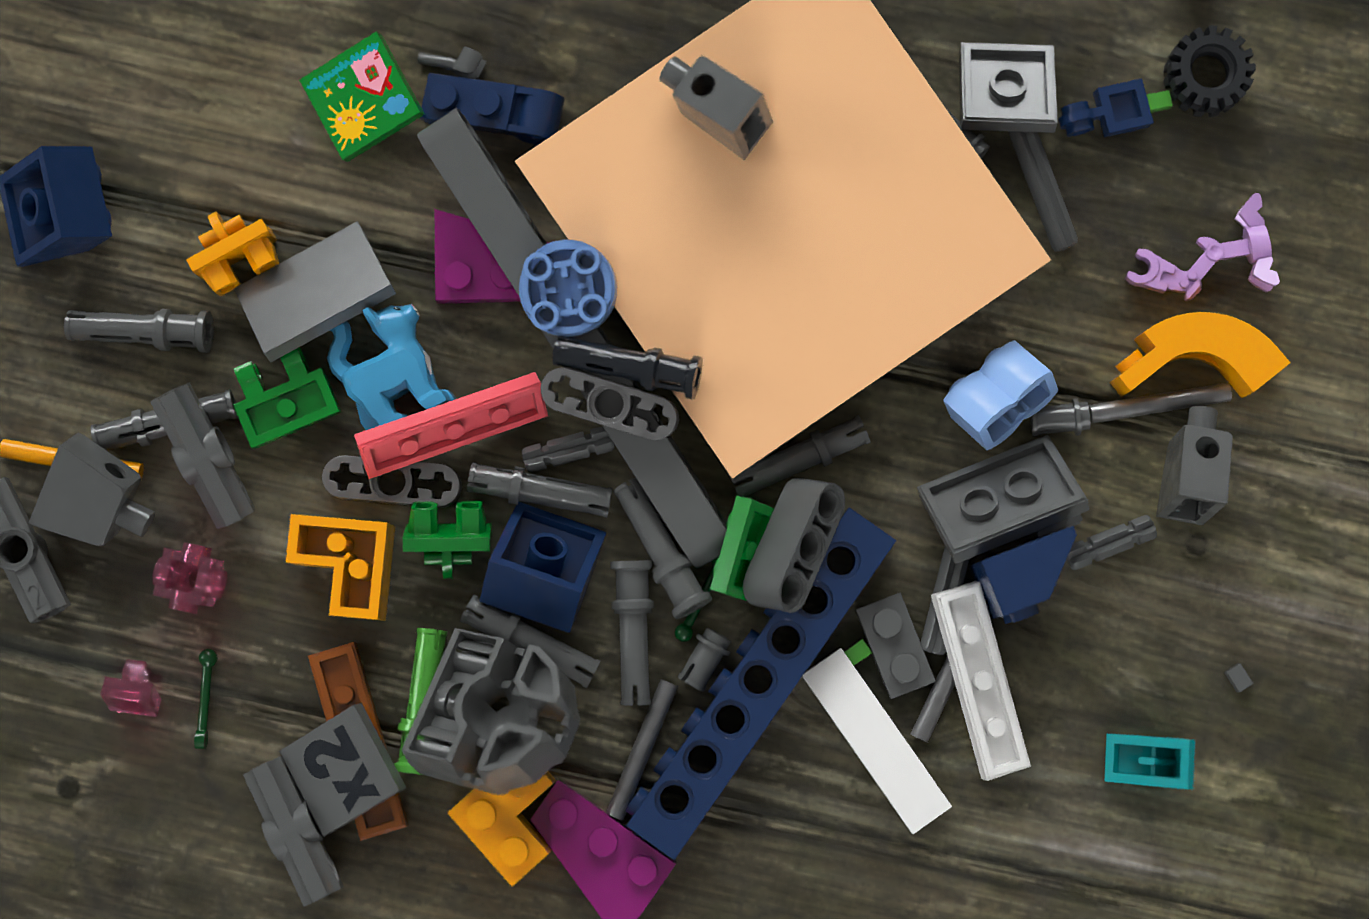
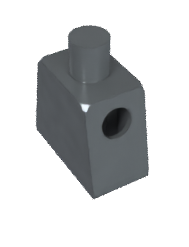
(718, 103)
(1196, 469)
(90, 495)

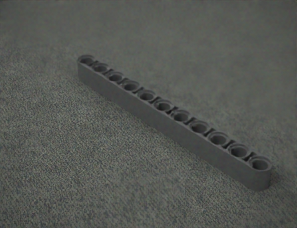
(511, 239)

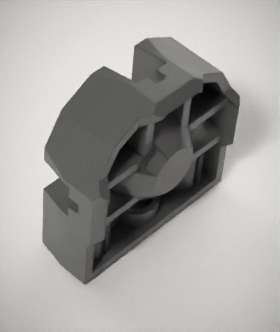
(471, 735)

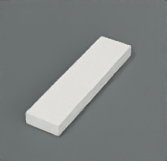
(980, 680)
(876, 741)

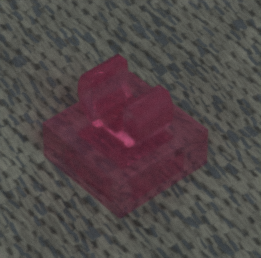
(133, 692)

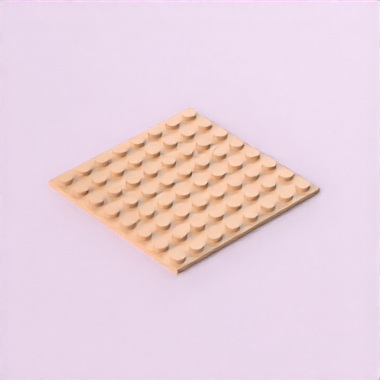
(817, 255)

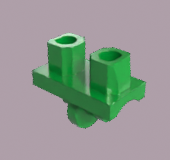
(447, 543)

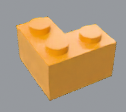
(358, 554)
(501, 829)

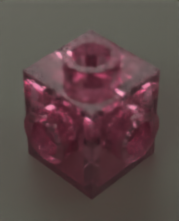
(173, 573)

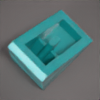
(1150, 761)

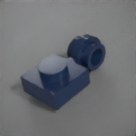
(1118, 107)

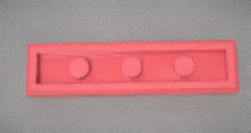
(451, 425)

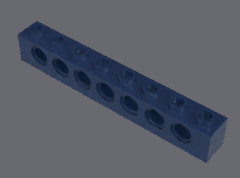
(672, 830)

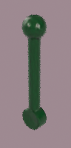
(684, 631)
(207, 659)

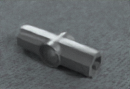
(203, 455)
(34, 576)
(292, 831)

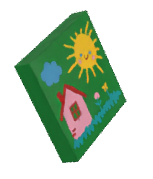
(361, 96)

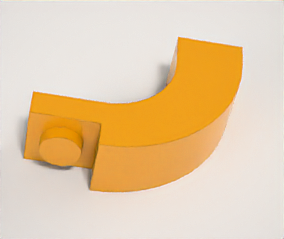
(1224, 342)

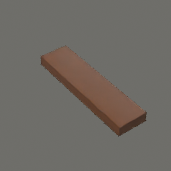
(340, 685)

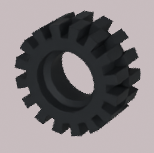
(1223, 48)

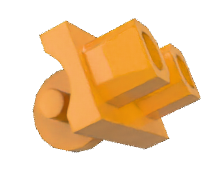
(227, 245)

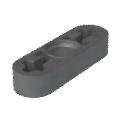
(572, 404)
(355, 491)

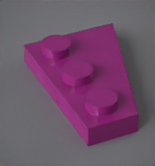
(465, 265)
(601, 854)

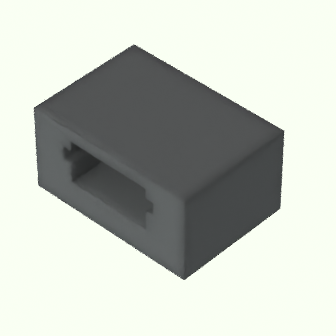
(1238, 677)

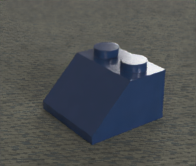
(54, 204)
(542, 567)
(1023, 575)

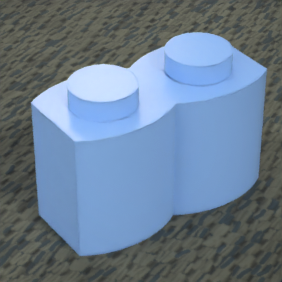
(1000, 394)

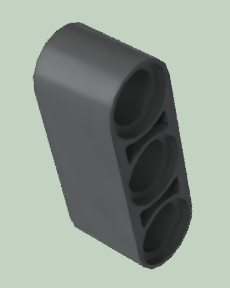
(794, 544)

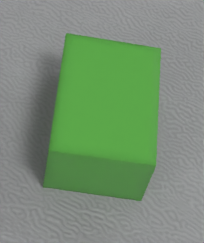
(1159, 101)
(858, 652)

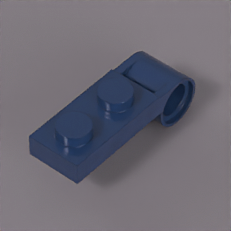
(494, 106)

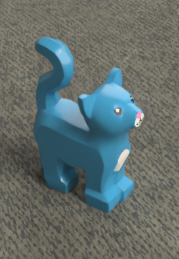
(390, 374)

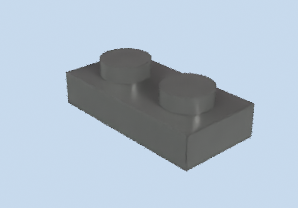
(895, 645)

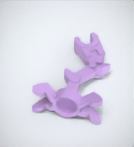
(1255, 246)

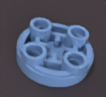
(567, 288)

